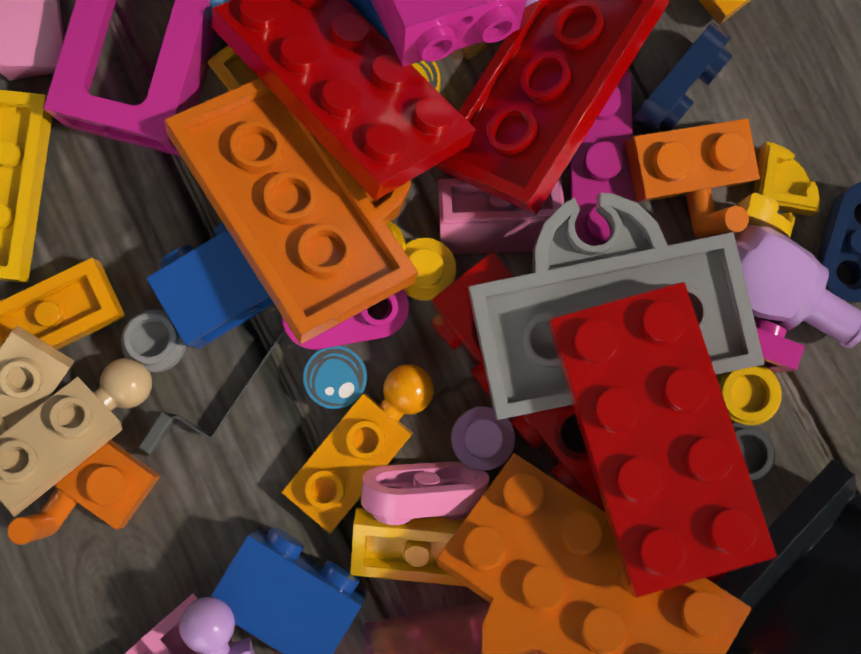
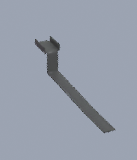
(167, 419)

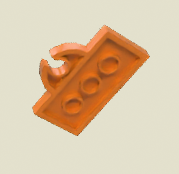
(293, 209)
(560, 583)

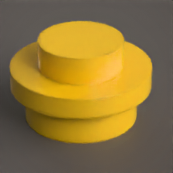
(434, 266)

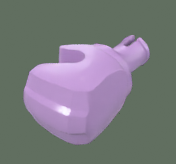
(790, 286)

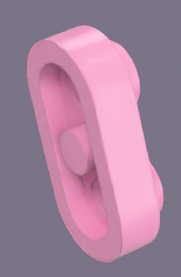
(422, 490)

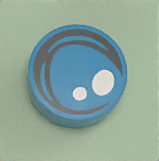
(335, 377)

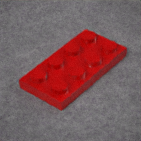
(346, 87)
(547, 93)
(660, 440)

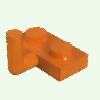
(694, 164)
(106, 484)

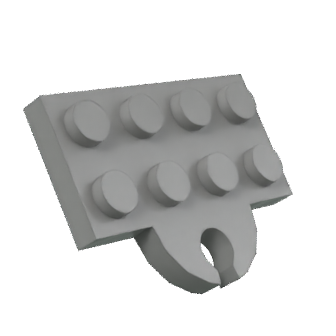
(575, 276)

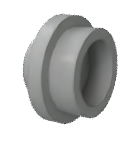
(152, 341)

